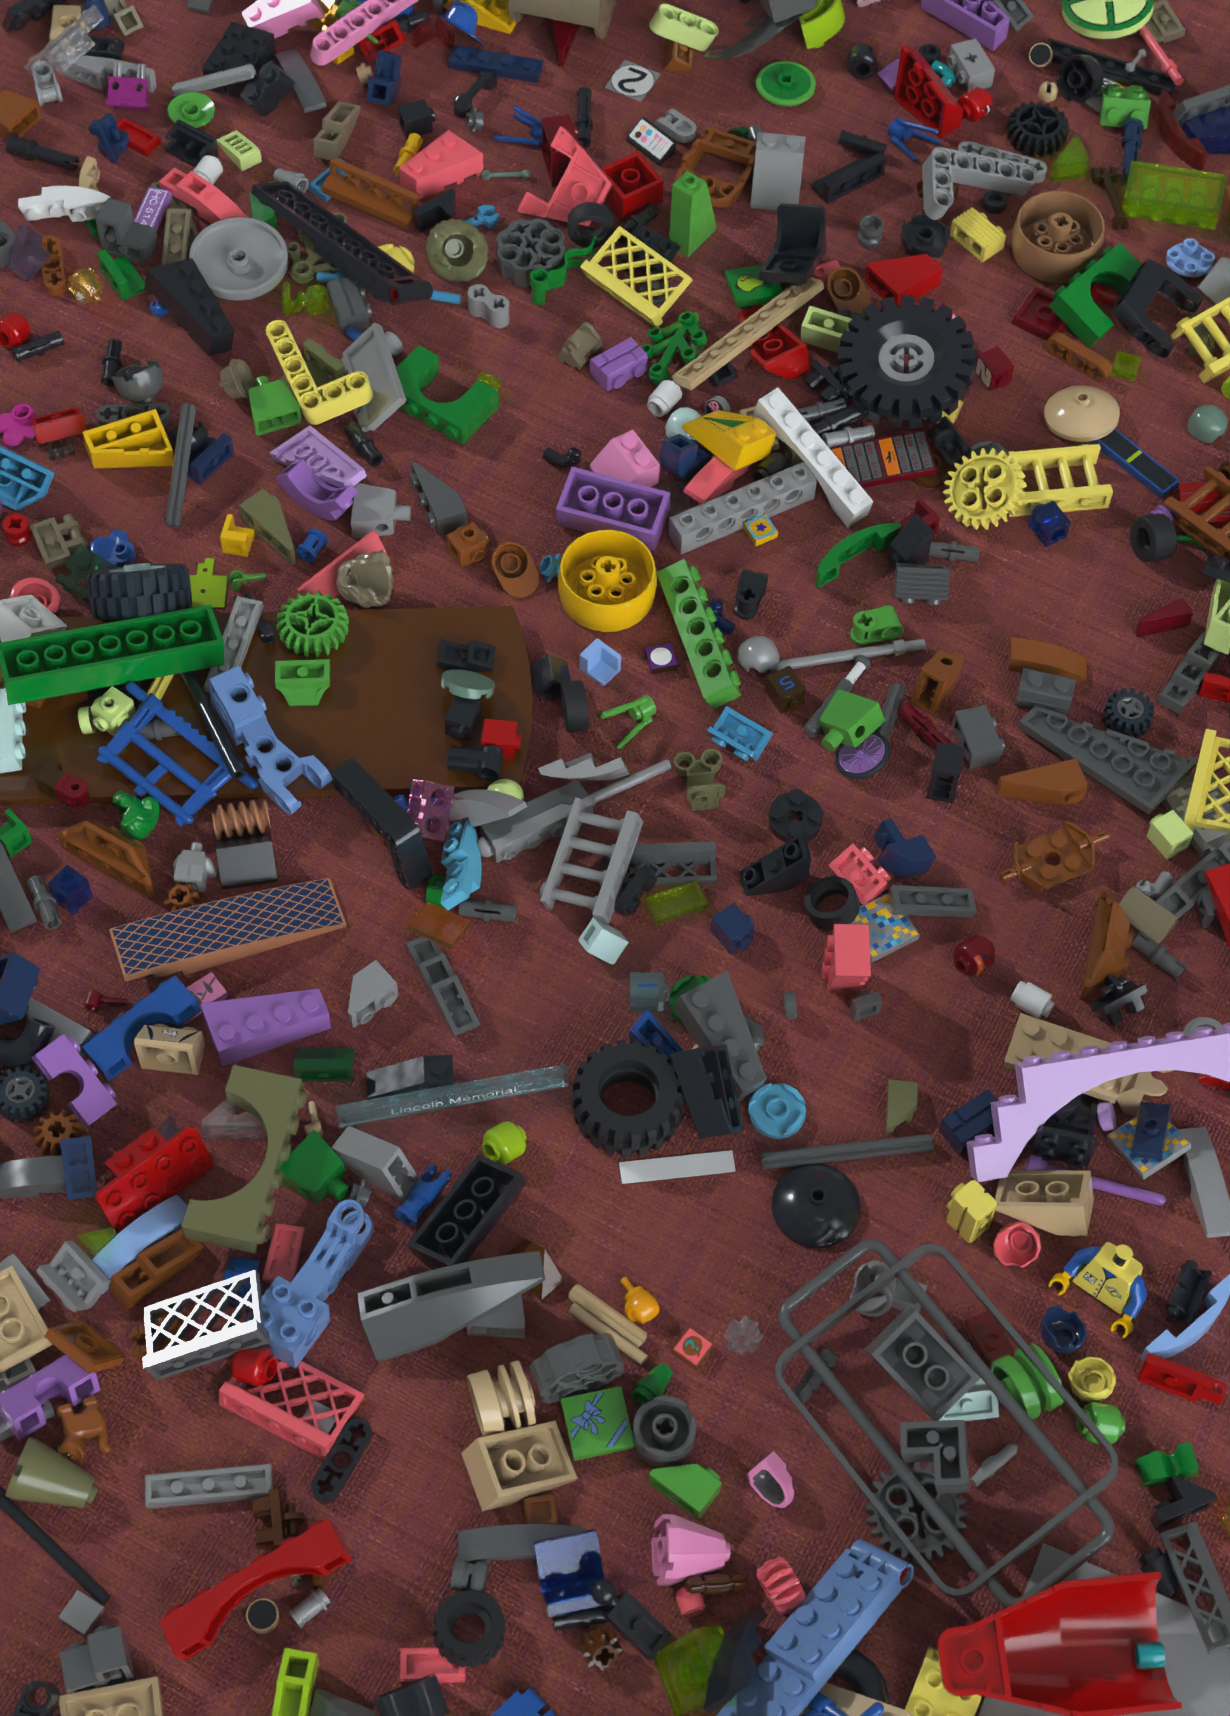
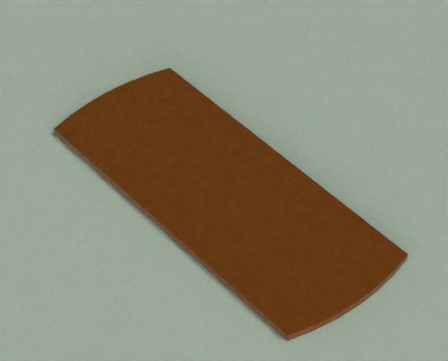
(379, 710)

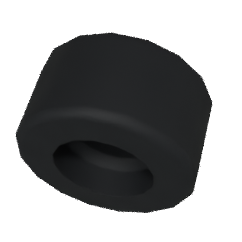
(1153, 537)

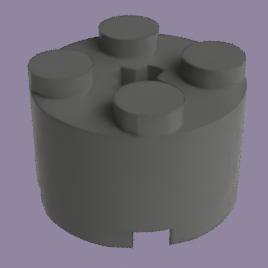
(667, 1449)

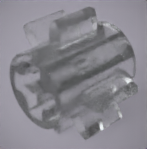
(743, 1335)

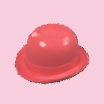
(41, 590)

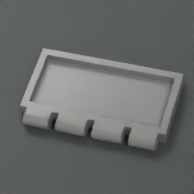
(373, 357)

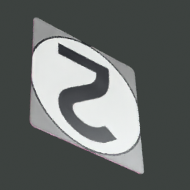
(632, 80)

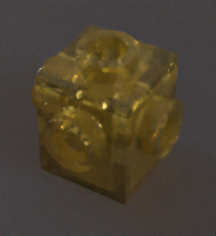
(329, 8)

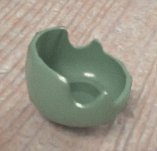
(1207, 423)

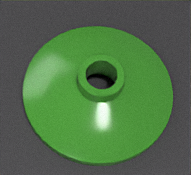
(192, 109)

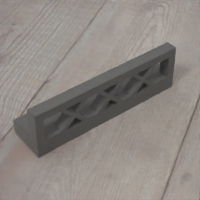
(673, 854)
(1209, 1583)

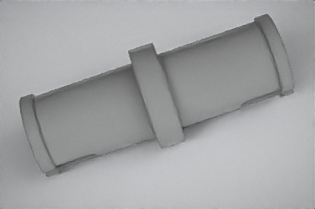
(848, 436)

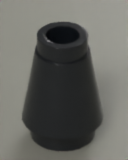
(1158, 1561)

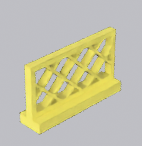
(618, 288)
(1201, 786)

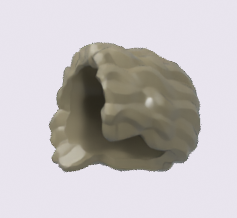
(366, 579)

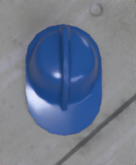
(463, 17)

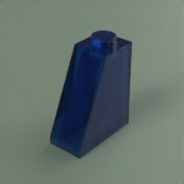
(1211, 130)

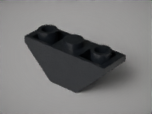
(778, 869)

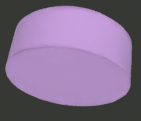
(1106, 1116)

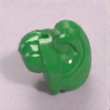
(138, 815)

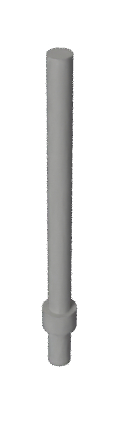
(897, 648)

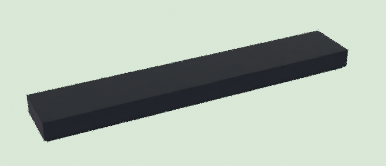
(1114, 69)

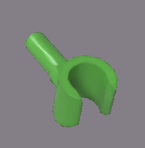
(238, 578)

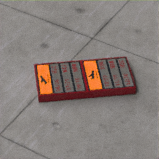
(887, 458)

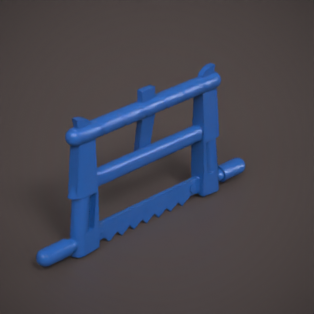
(131, 732)

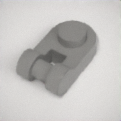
(677, 126)

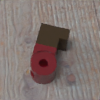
(61, 786)

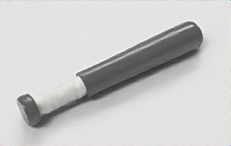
(813, 726)

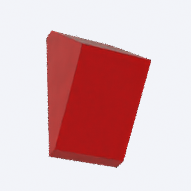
(388, 38)

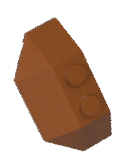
(110, 853)
(1106, 945)

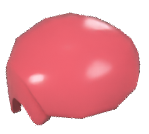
(1017, 1244)

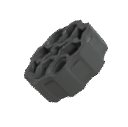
(528, 247)
(577, 1367)

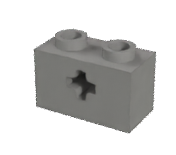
(971, 65)

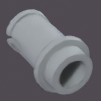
(310, 1607)

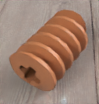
(241, 819)

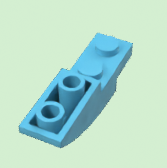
(463, 863)

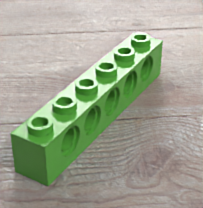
(674, 582)

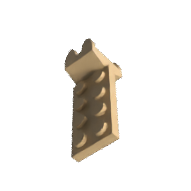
(1043, 1038)

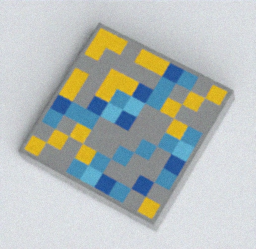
(886, 930)
(1123, 1139)

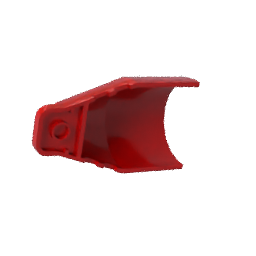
(1064, 1650)

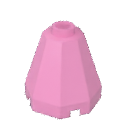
(686, 1550)

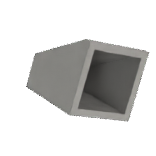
(777, 170)

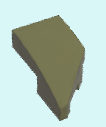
(900, 1103)

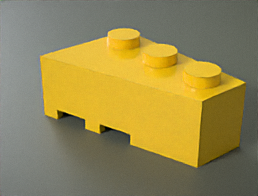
(130, 443)

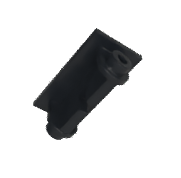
(1187, 1297)

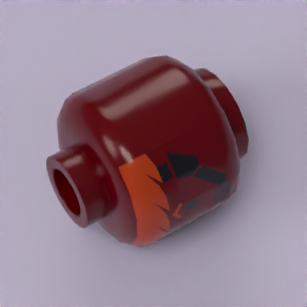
(974, 955)

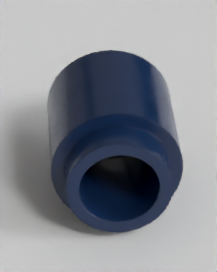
(102, 8)

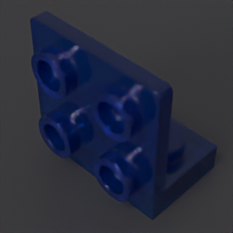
(568, 1570)

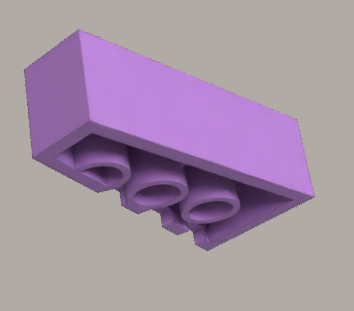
(973, 18)

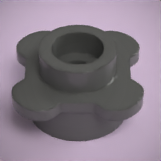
(474, 120)
(360, 1193)

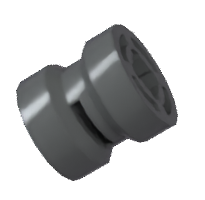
(870, 231)
(462, 1572)

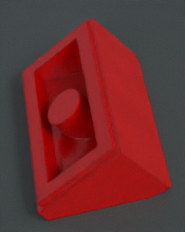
(58, 425)

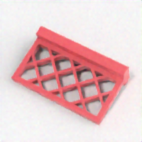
(283, 1423)

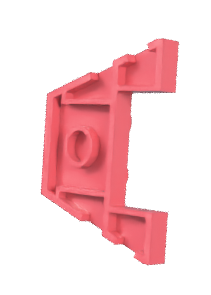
(580, 183)

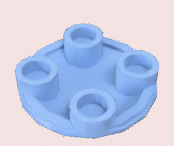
(1190, 259)

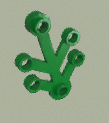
(685, 324)

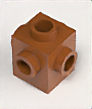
(467, 544)

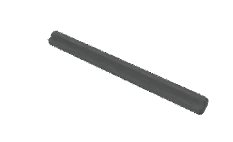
(847, 1151)

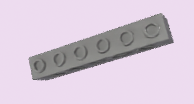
(730, 511)

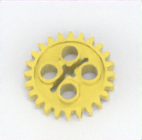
(1007, 486)

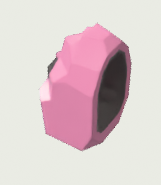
(772, 1481)

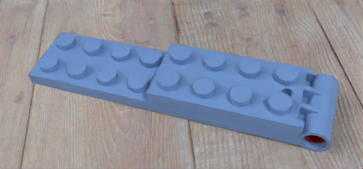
(822, 1632)

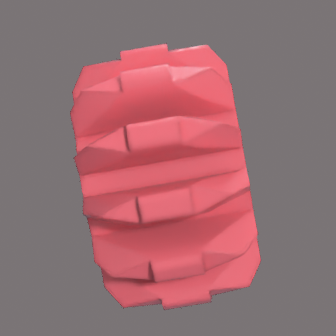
(780, 1585)

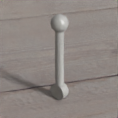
(1141, 54)

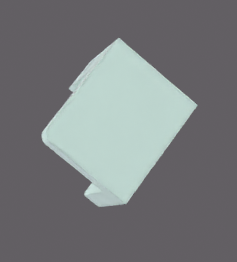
(603, 941)

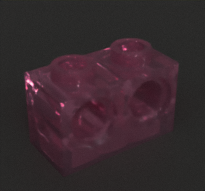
(421, 808)

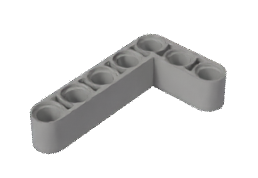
(953, 166)

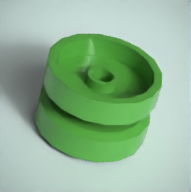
(1026, 1382)

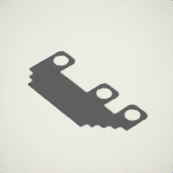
(752, 41)

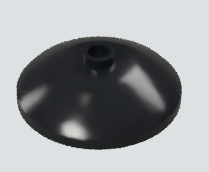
(813, 1221)

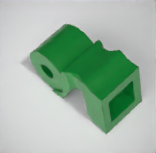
(1159, 1467)

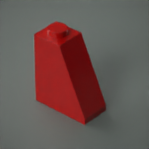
(903, 277)

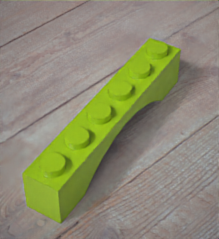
(295, 1683)

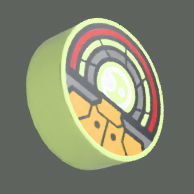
(85, 720)

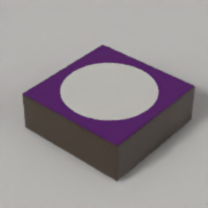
(660, 658)

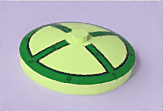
(1106, 17)

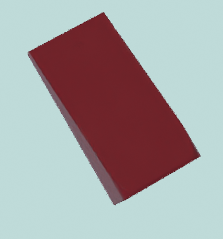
(1170, 617)

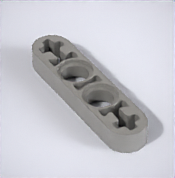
(981, 149)

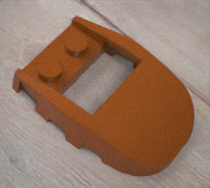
(727, 146)

